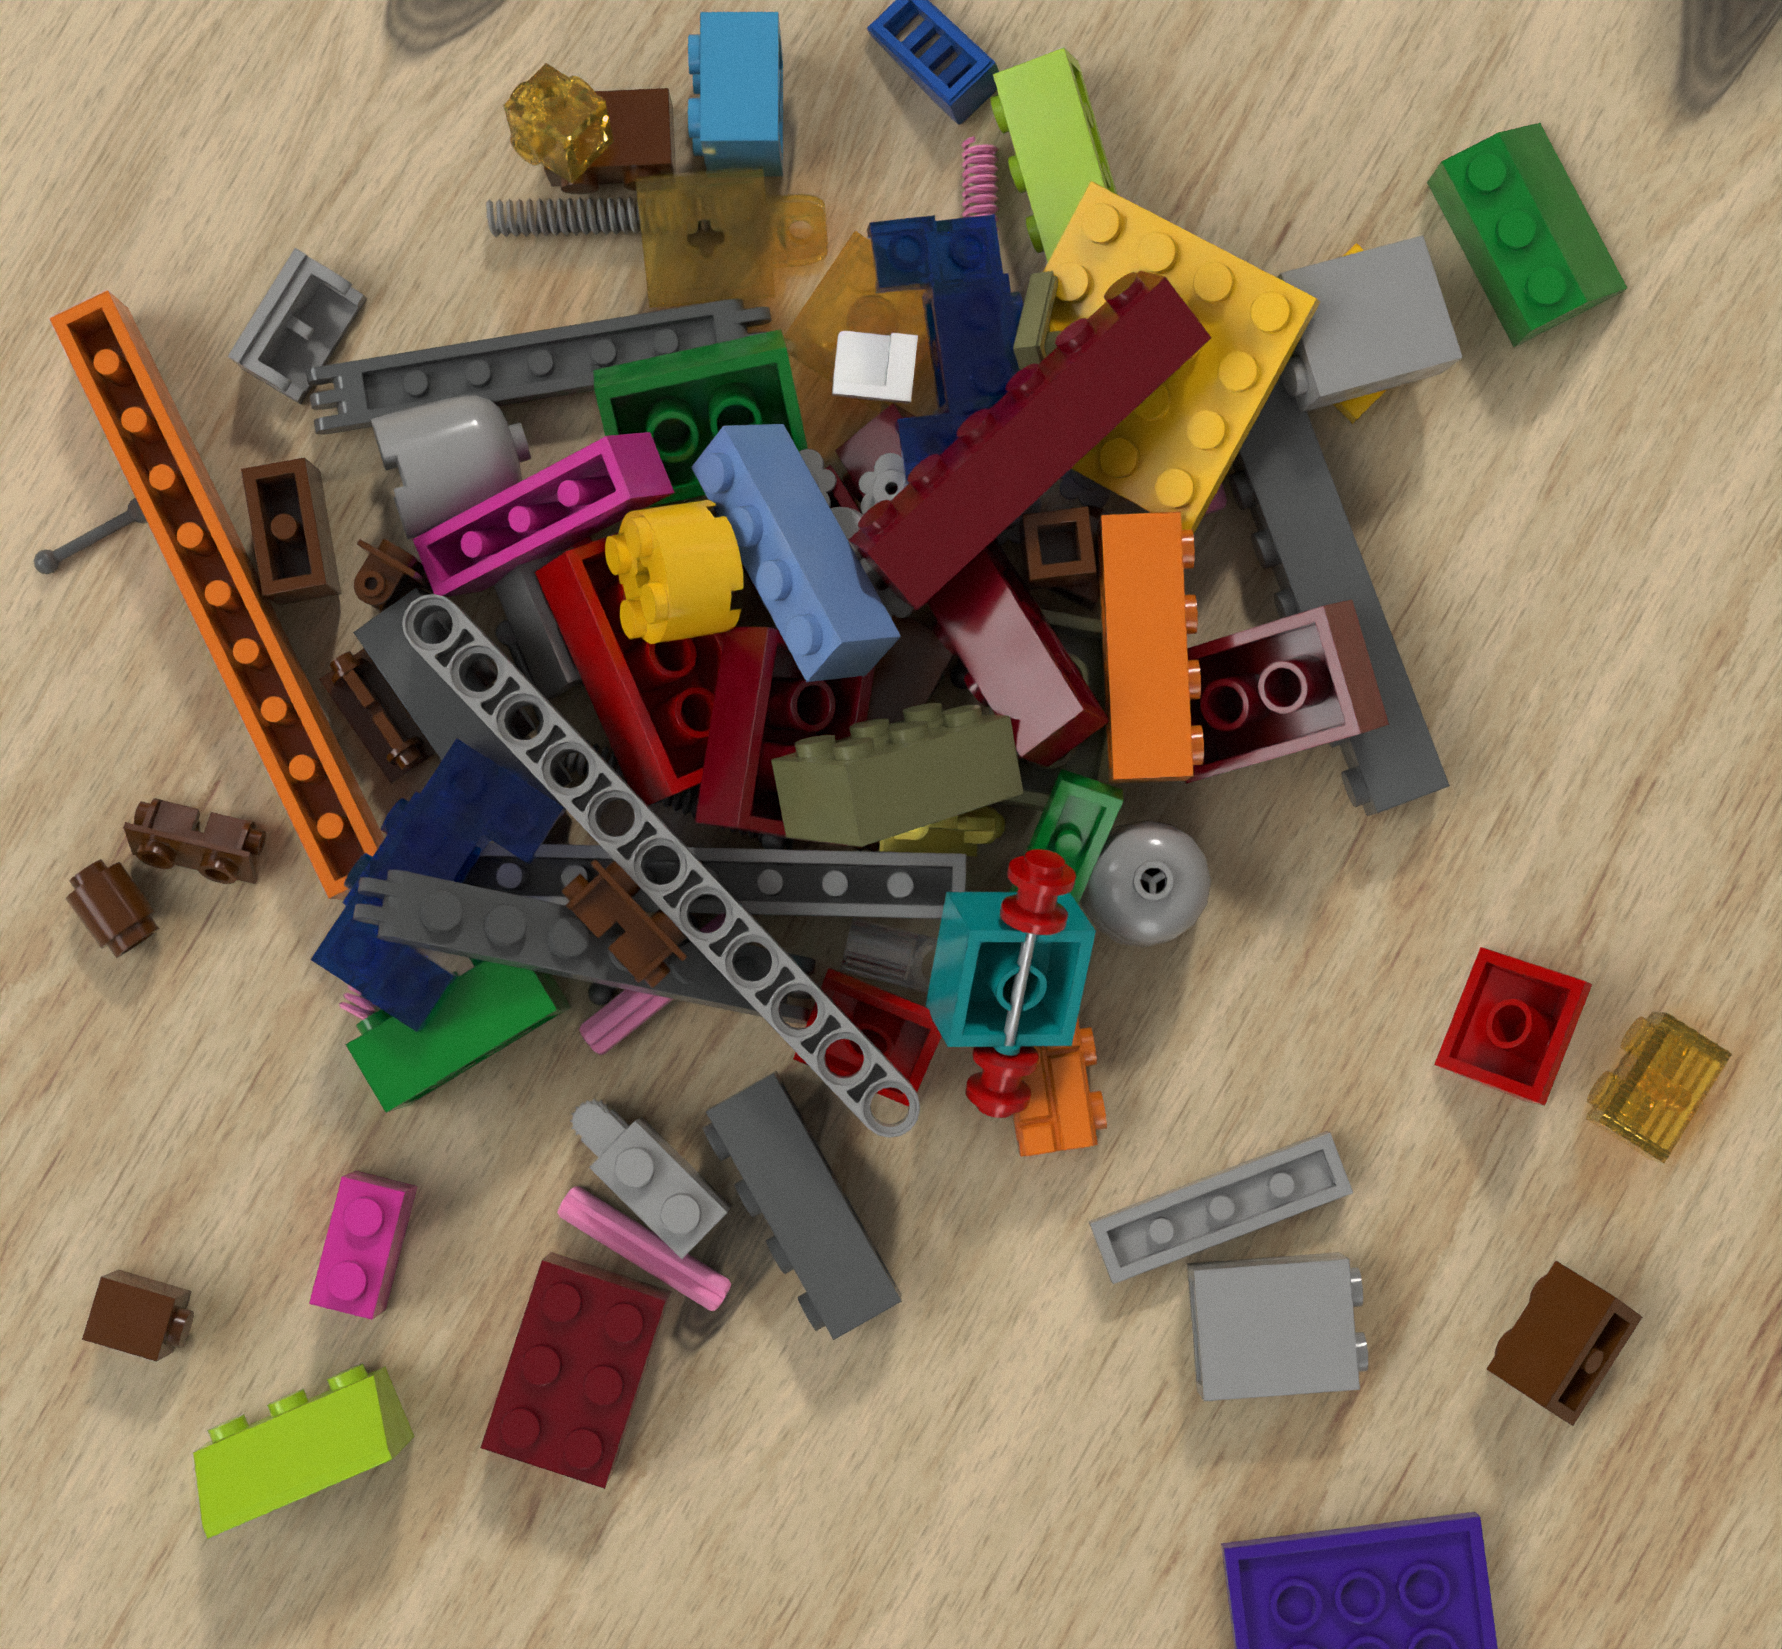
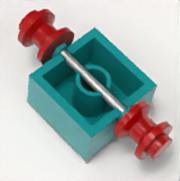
(1011, 976)

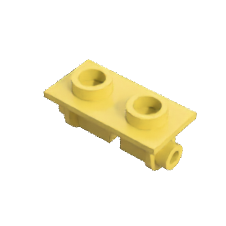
(952, 835)

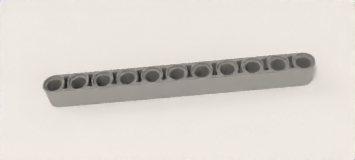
(630, 851)

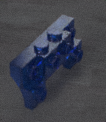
(966, 314)
(438, 837)

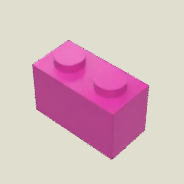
(363, 1244)

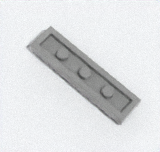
(1220, 1207)

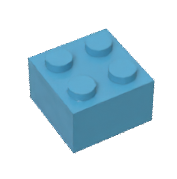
(740, 89)

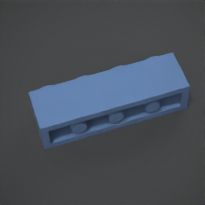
(796, 552)

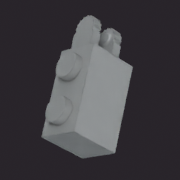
(650, 1176)

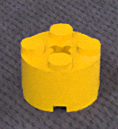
(676, 572)

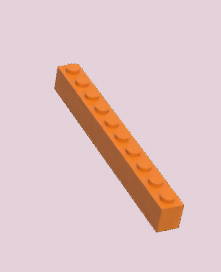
(220, 587)

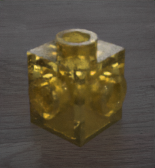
(558, 122)

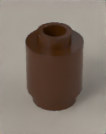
(112, 907)

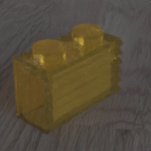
(1656, 1085)

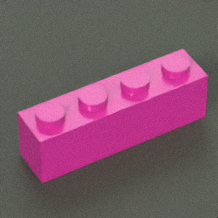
(544, 513)

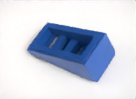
(960, 86)

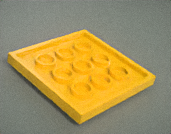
(1193, 425)

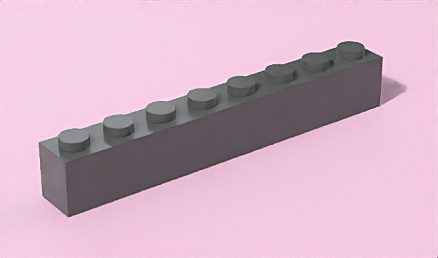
(1317, 564)

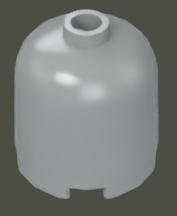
(449, 457)
(1115, 892)

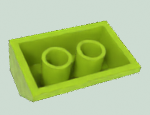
(299, 1448)

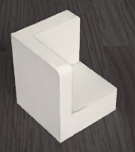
(875, 366)

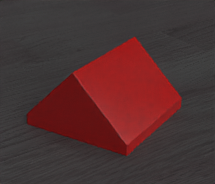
(891, 1022)
(1513, 1026)

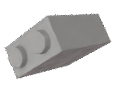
(1374, 325)
(1276, 1326)

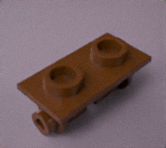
(387, 575)
(376, 714)
(166, 837)
(645, 938)

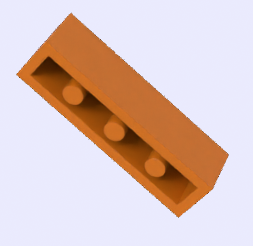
(1146, 647)

